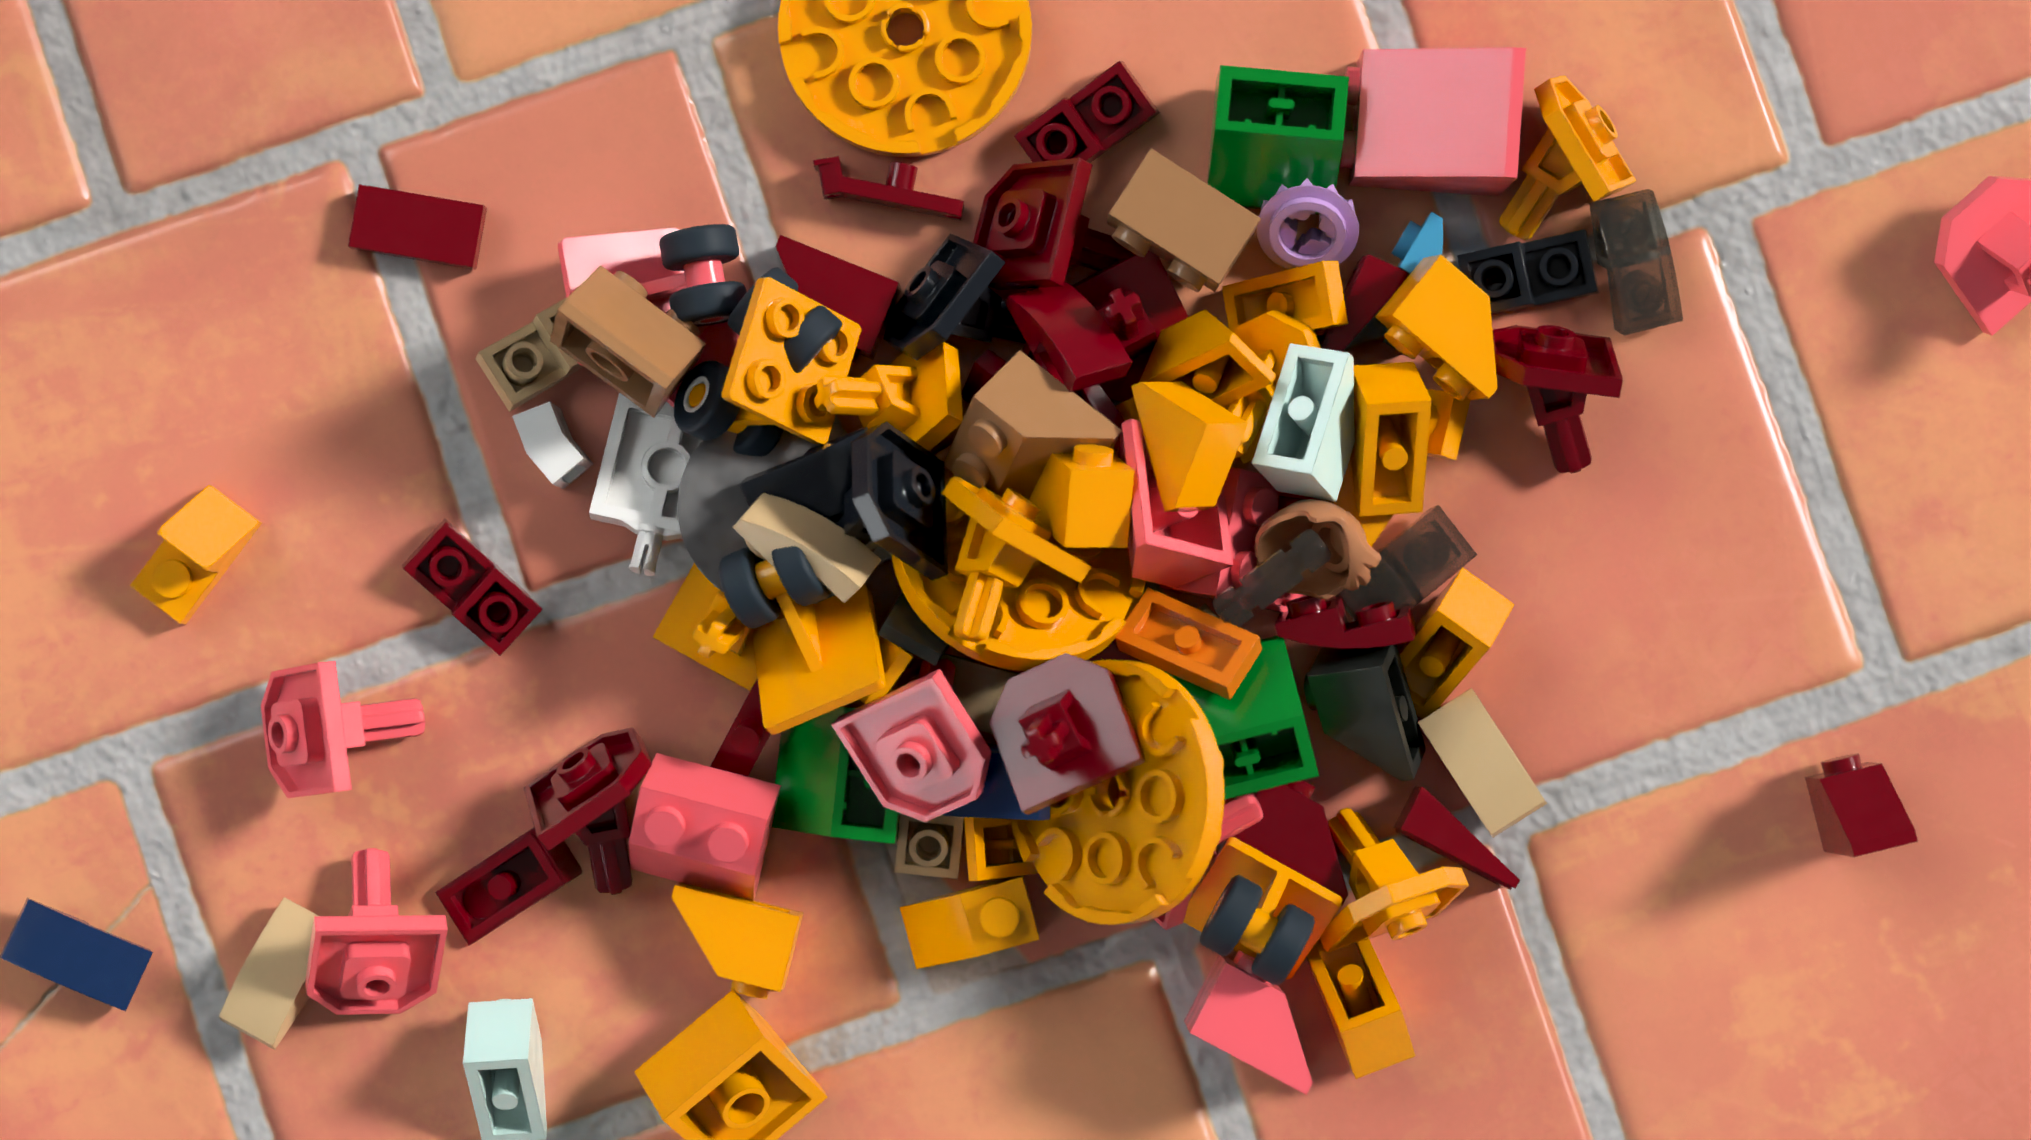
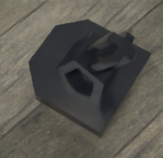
(951, 299)
(898, 499)

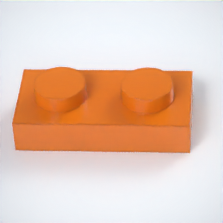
(1189, 643)

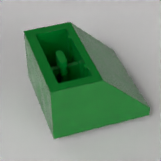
(1275, 132)
(1261, 726)
(824, 787)

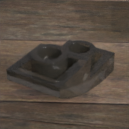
(1638, 261)
(1413, 563)

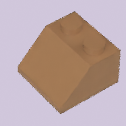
(1181, 223)
(627, 338)
(1018, 425)

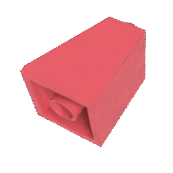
(1435, 119)

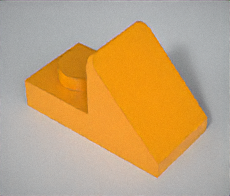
(1304, 293)
(195, 553)

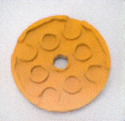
(911, 95)
(1038, 618)
(1160, 837)

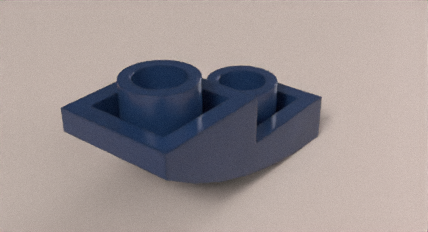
(76, 954)

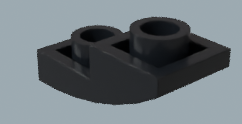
(1533, 271)
(812, 480)

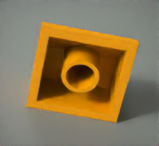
(729, 1078)

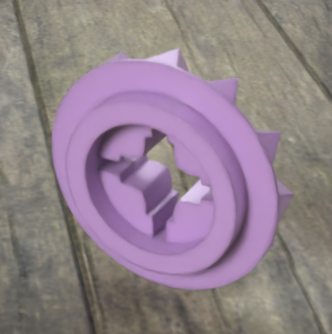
(1279, 227)

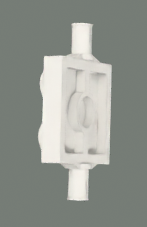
(643, 478)

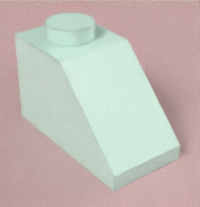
(1309, 424)
(506, 1069)

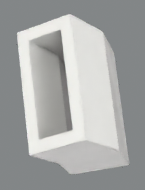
(551, 444)

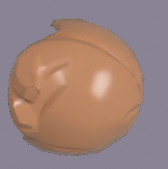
(1340, 532)

